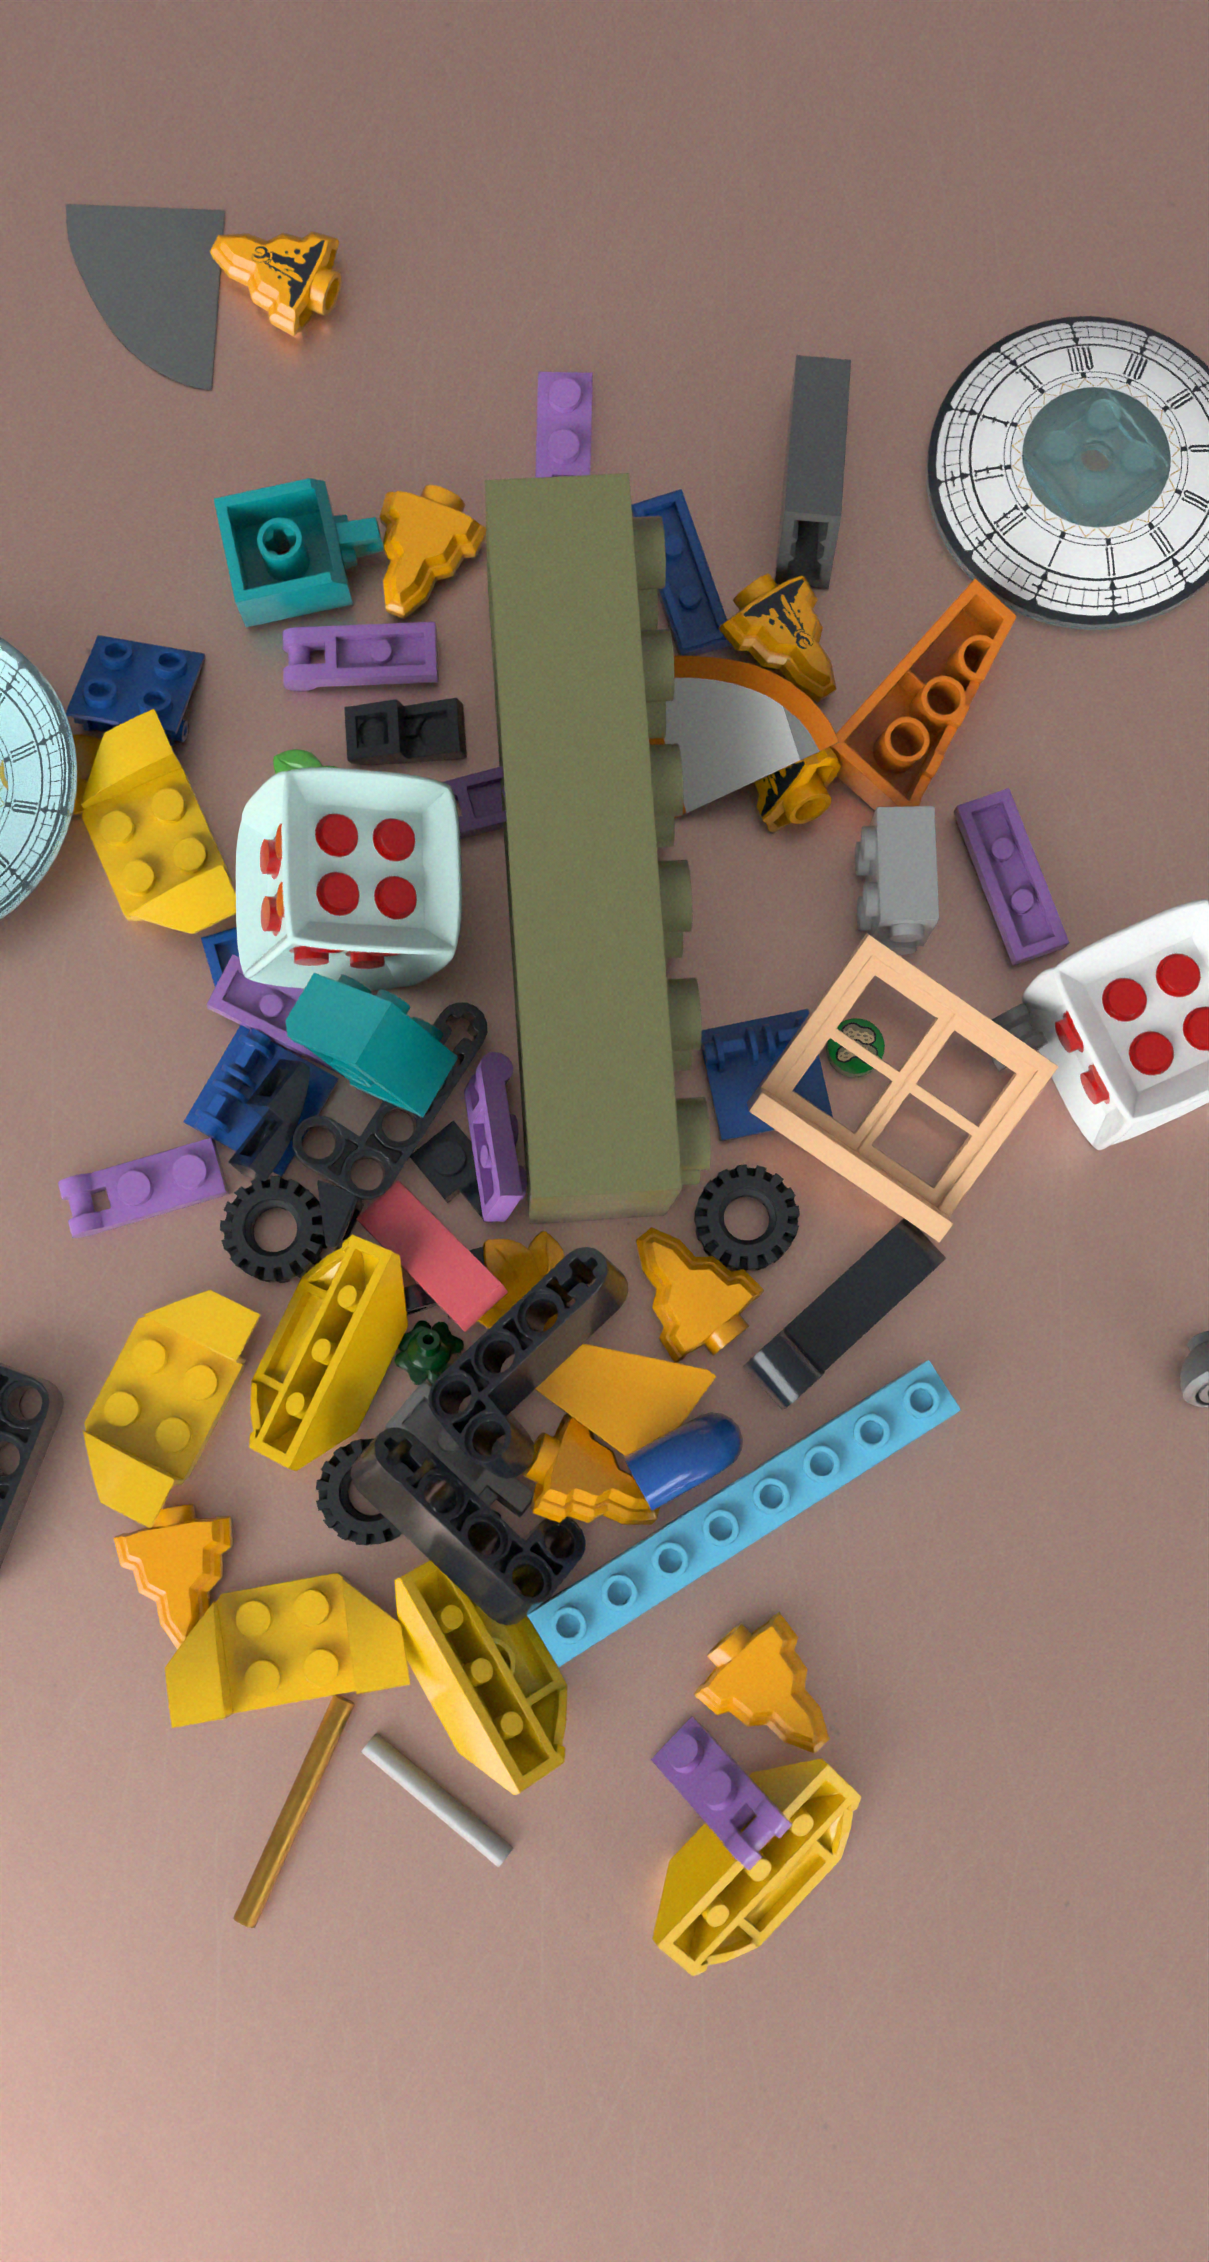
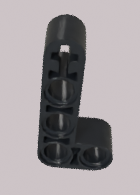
(373, 1142)
(843, 1313)
(536, 1357)
(29, 1437)
(403, 1474)

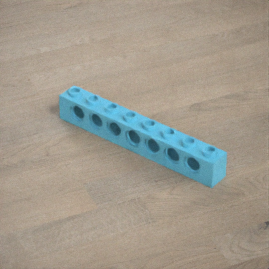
(743, 1512)

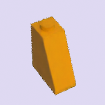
(625, 1395)

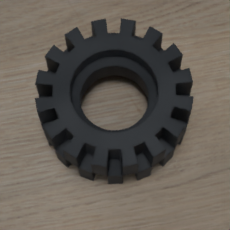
(746, 1183)
(240, 1223)
(337, 1507)

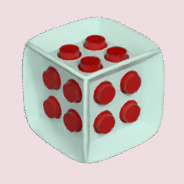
(348, 878)

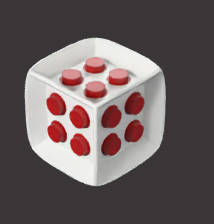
(1130, 1025)

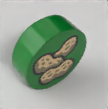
(866, 1035)

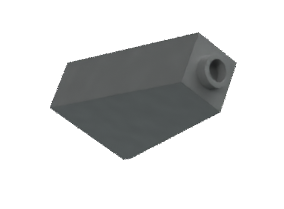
(813, 470)

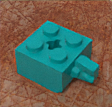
(320, 547)
(371, 1041)

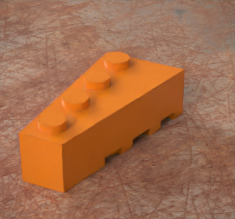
(909, 720)

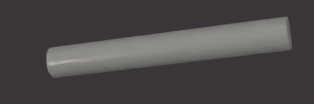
(437, 1800)

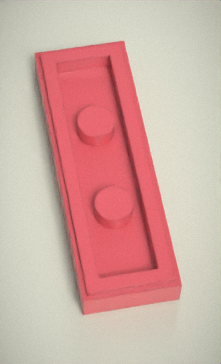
(432, 1255)

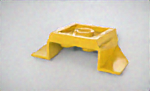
(154, 831)
(165, 1400)
(282, 1649)

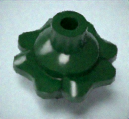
(428, 1351)

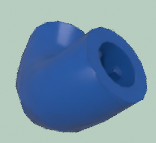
(685, 1457)

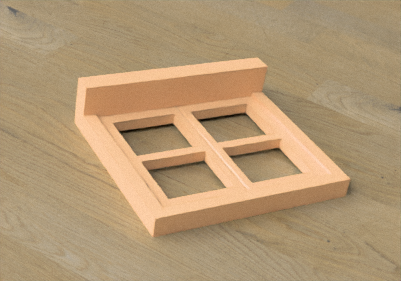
(853, 1152)

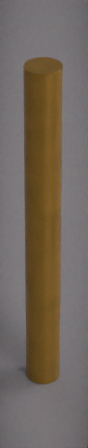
(293, 1811)

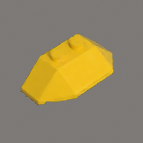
(328, 1354)
(484, 1680)
(720, 1908)

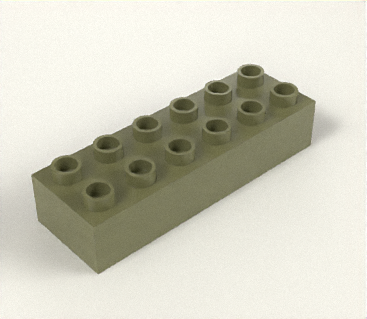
(585, 810)

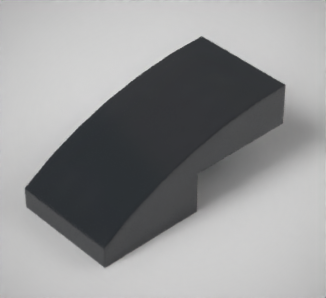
(405, 734)
(280, 1105)

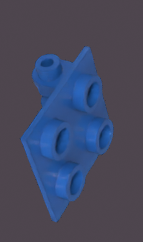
(133, 678)
(741, 1057)
(245, 1064)

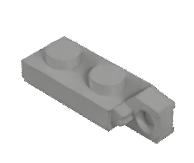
(419, 1420)

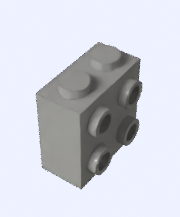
(900, 877)

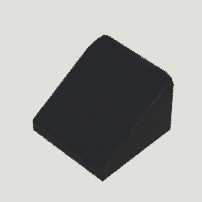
(338, 1213)

